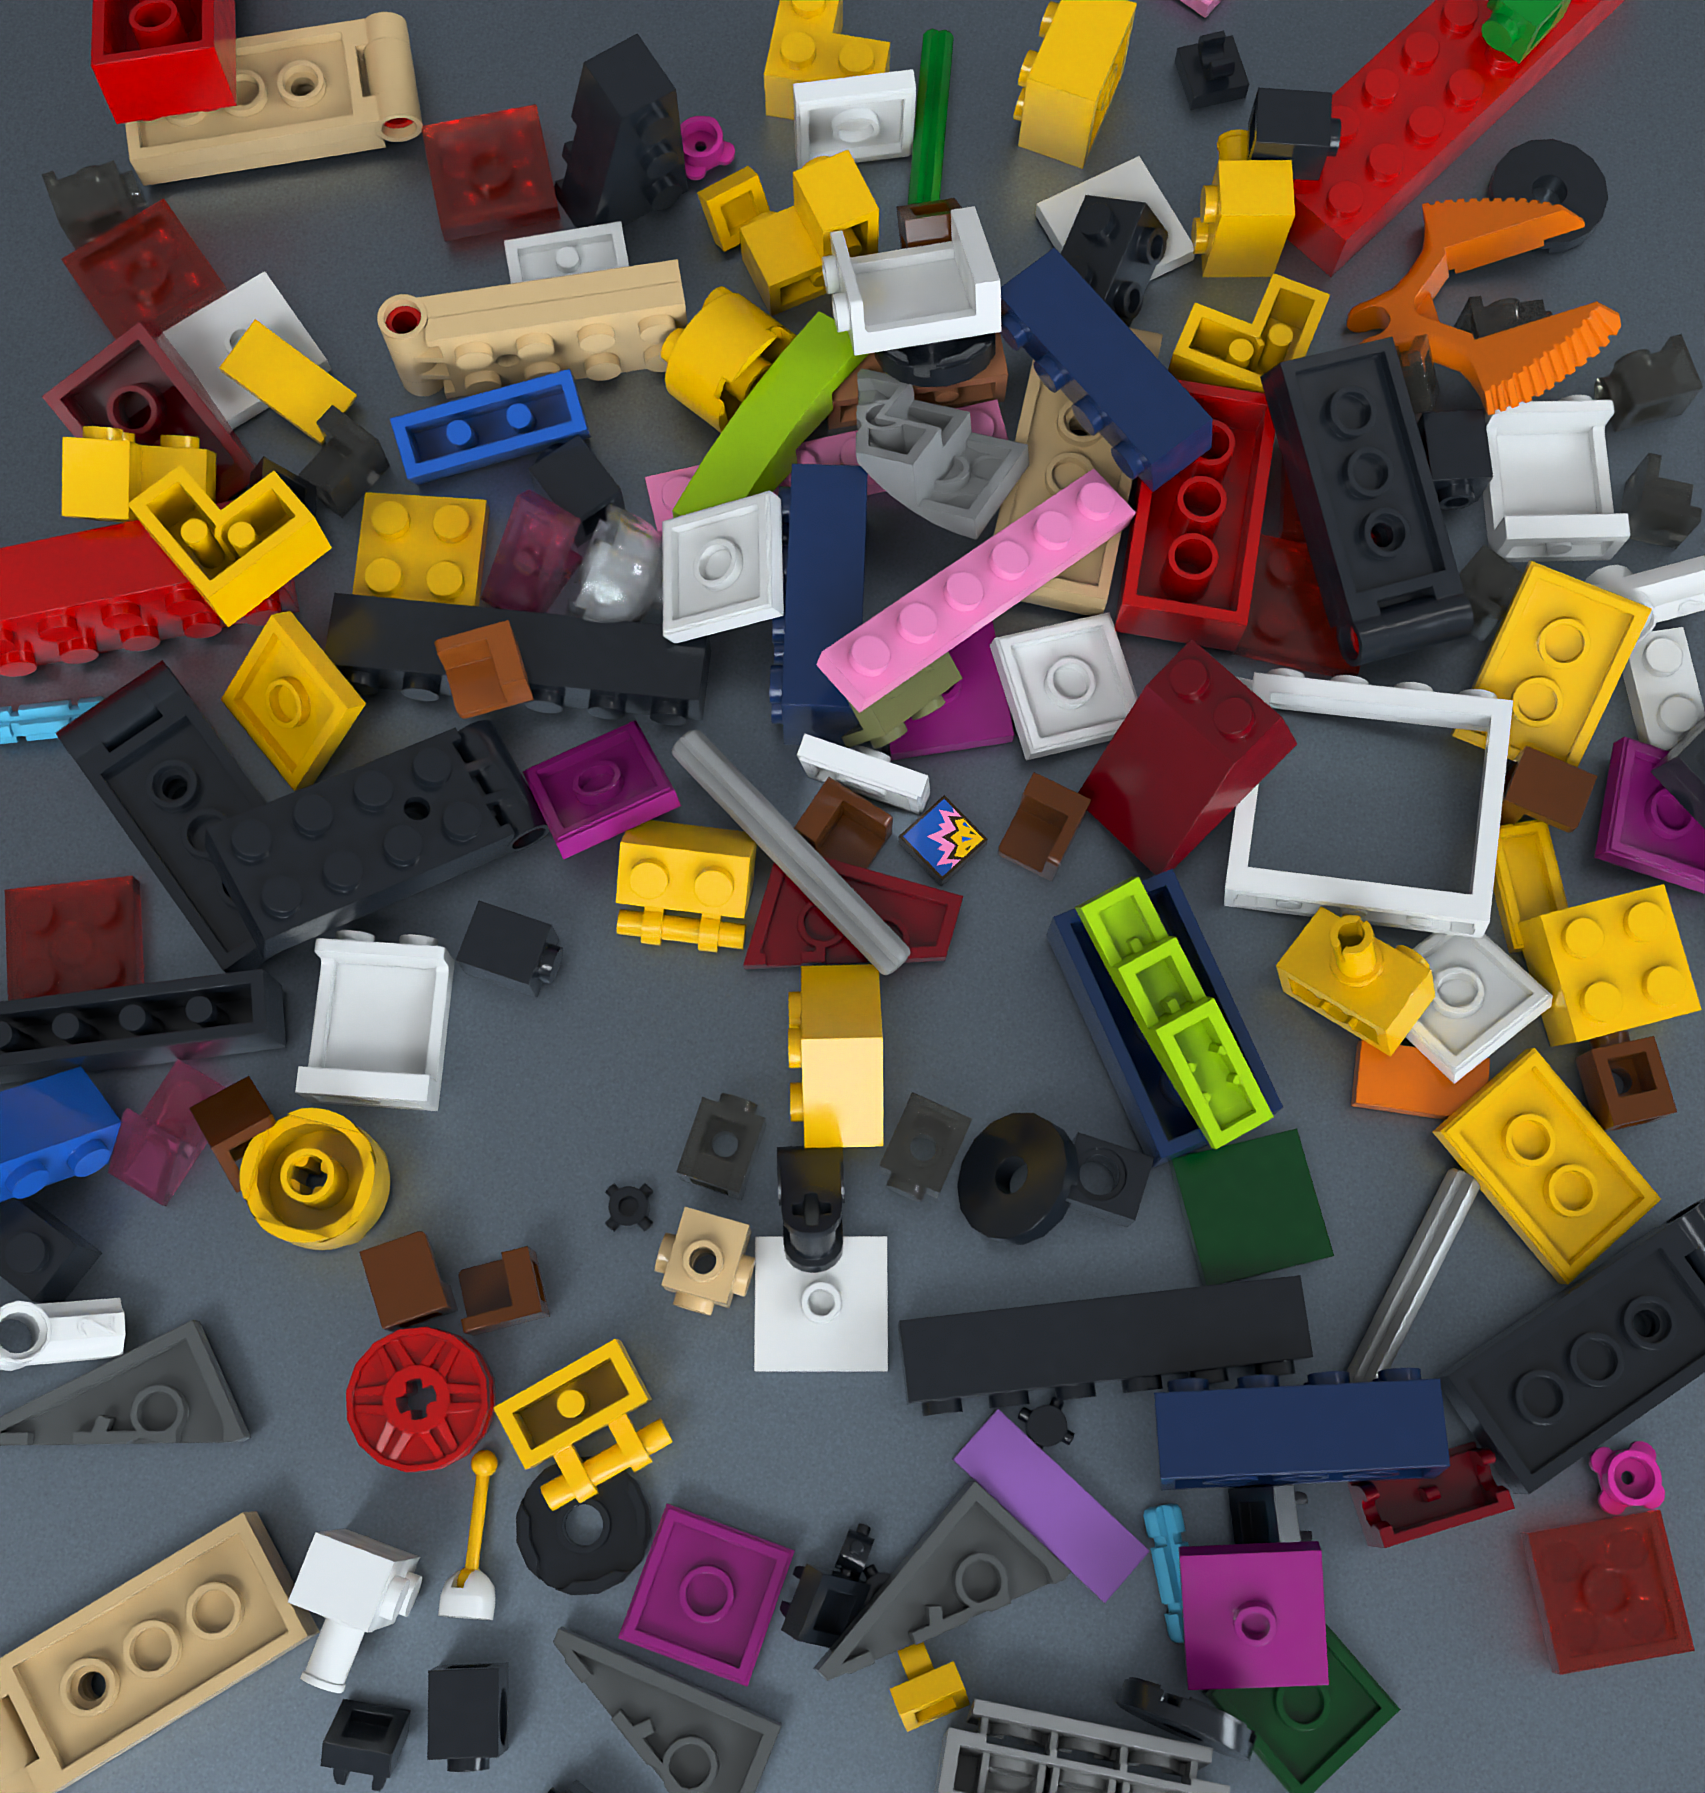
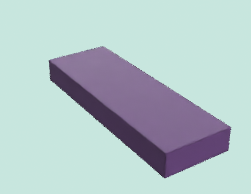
(1051, 1505)

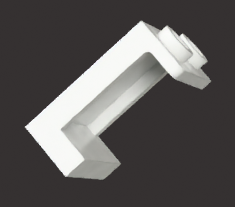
(916, 291)
(1552, 483)
(379, 1022)

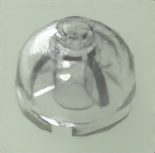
(620, 571)

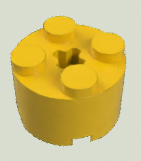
(722, 355)
(312, 1143)

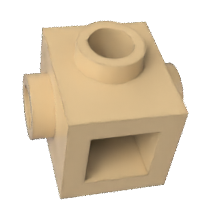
(700, 1236)

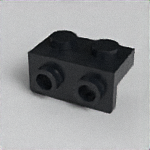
(1116, 250)

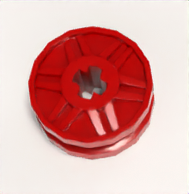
(390, 1375)

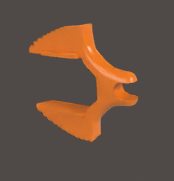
(1506, 364)

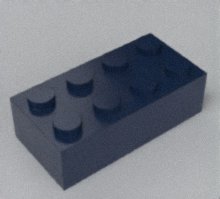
(821, 596)
(1144, 1089)
(1301, 1432)

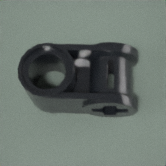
(811, 1205)

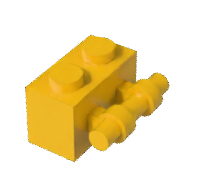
(688, 872)
(574, 1405)

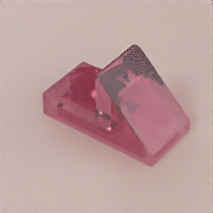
(533, 556)
(165, 1140)

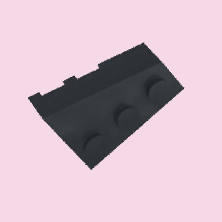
(625, 140)

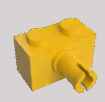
(1243, 212)
(1357, 979)

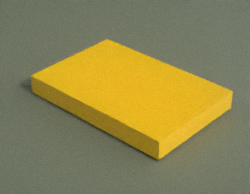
(1557, 661)
(1547, 1166)

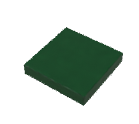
(1250, 1208)
(1311, 1729)

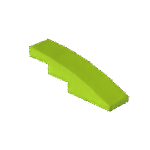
(774, 419)
(1174, 1012)

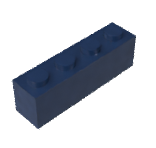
(1103, 371)

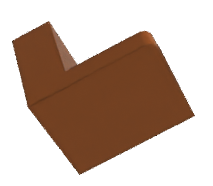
(484, 669)

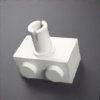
(357, 1590)

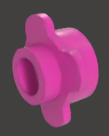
(704, 132)
(1646, 1482)

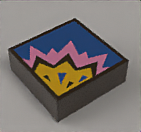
(942, 840)

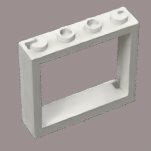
(1380, 902)

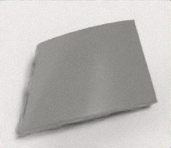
(932, 457)

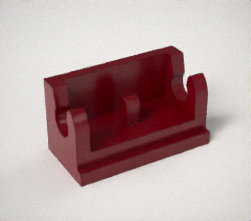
(1415, 1508)

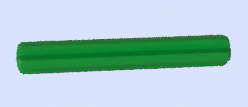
(931, 116)

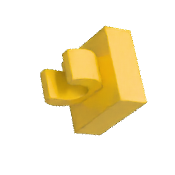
(732, 205)
(929, 1691)

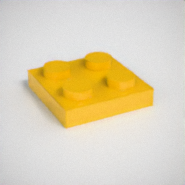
(422, 548)
(292, 700)

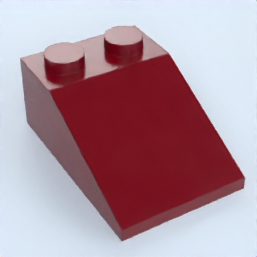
(150, 392)
(1184, 759)

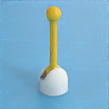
(470, 1591)

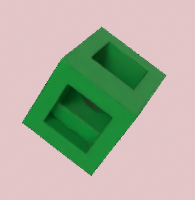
(1521, 24)

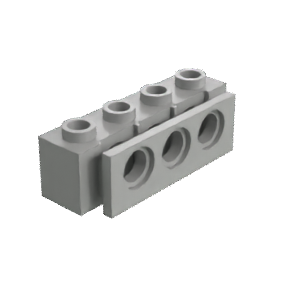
(975, 1766)

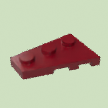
(798, 934)

